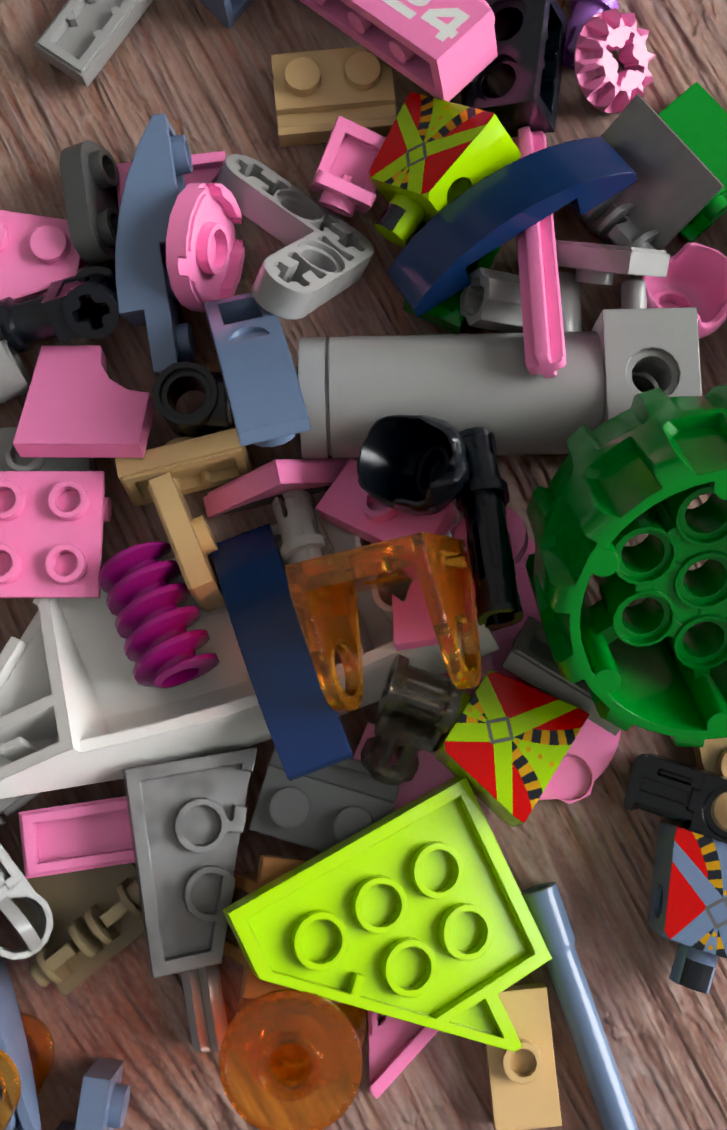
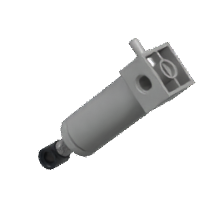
(468, 381)

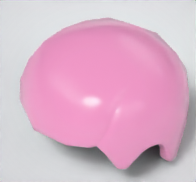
(693, 280)

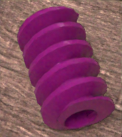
(150, 617)

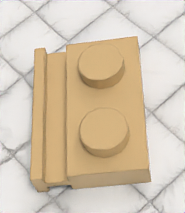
(331, 83)

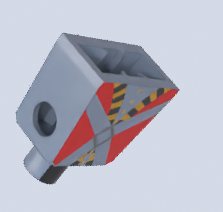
(690, 902)

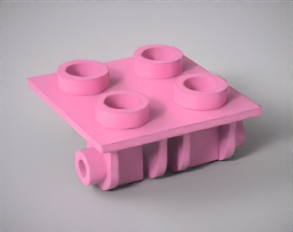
(52, 533)

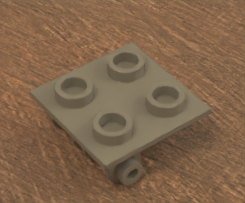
(92, 922)

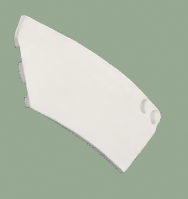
(82, 717)

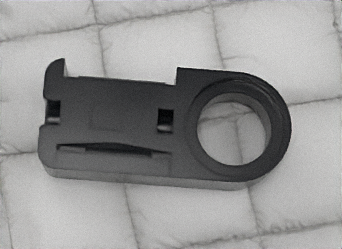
(677, 793)

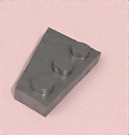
(185, 853)

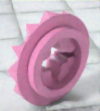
(598, 69)

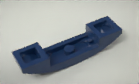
(501, 208)
(276, 654)

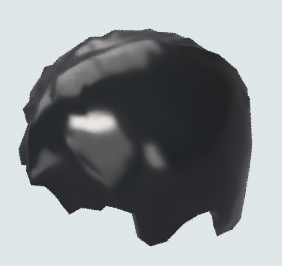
(413, 463)

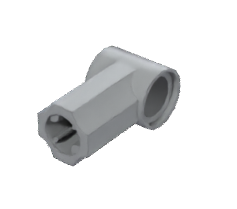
(495, 301)

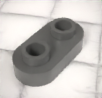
(91, 200)

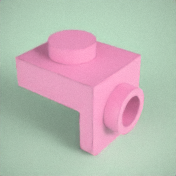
(345, 168)

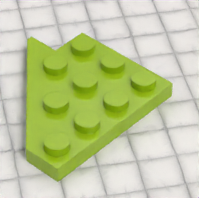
(402, 921)

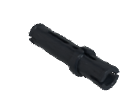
(487, 533)

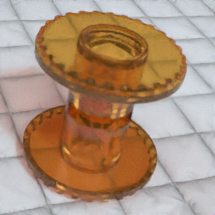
(292, 1060)

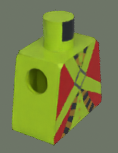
(432, 159)
(509, 743)

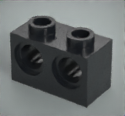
(526, 75)

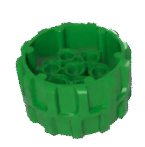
(623, 483)

